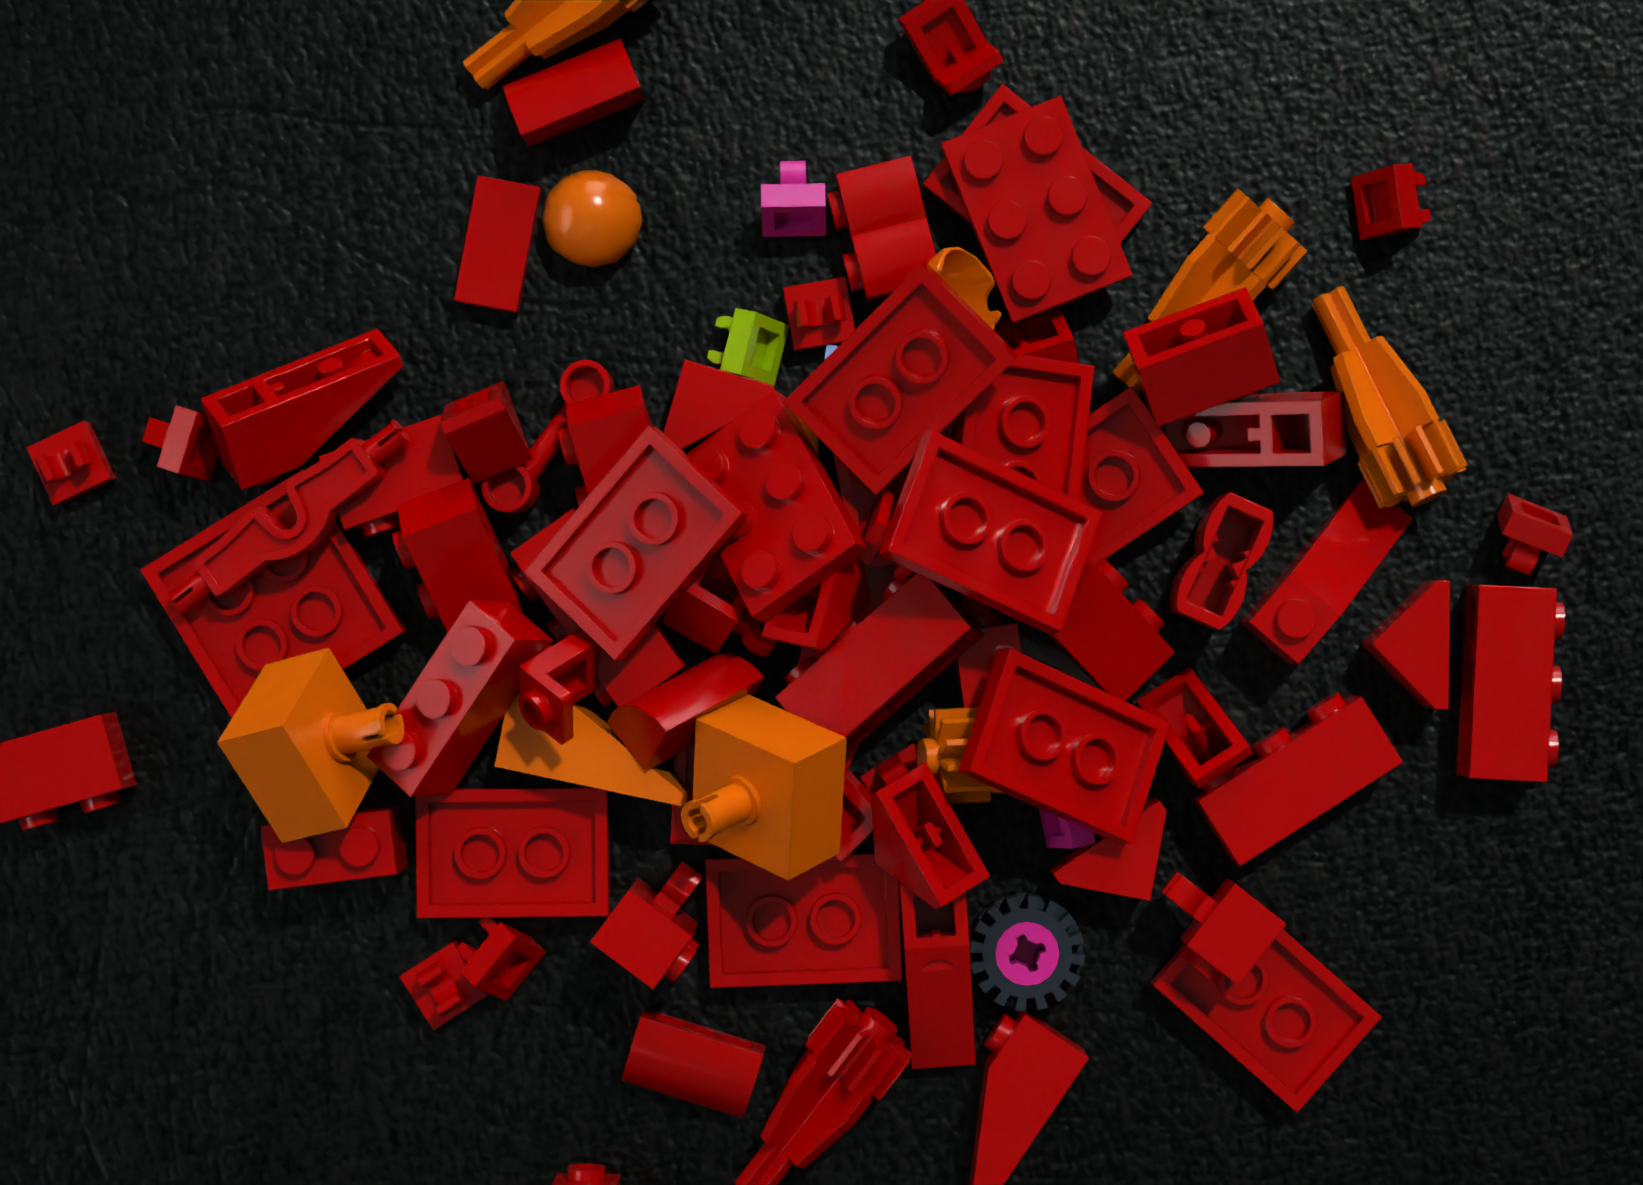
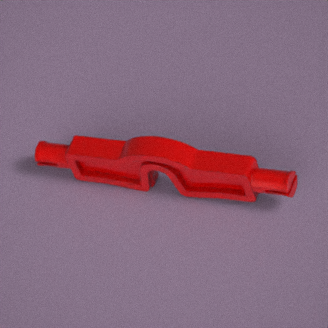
(316, 497)

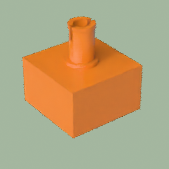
(306, 744)
(767, 787)

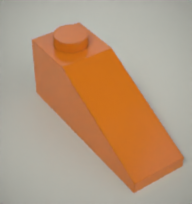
(589, 759)

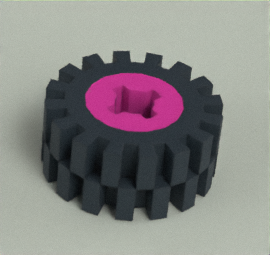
(1016, 929)

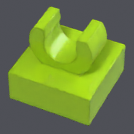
(752, 345)

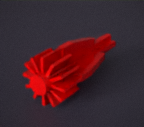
(830, 1088)

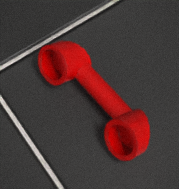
(518, 487)

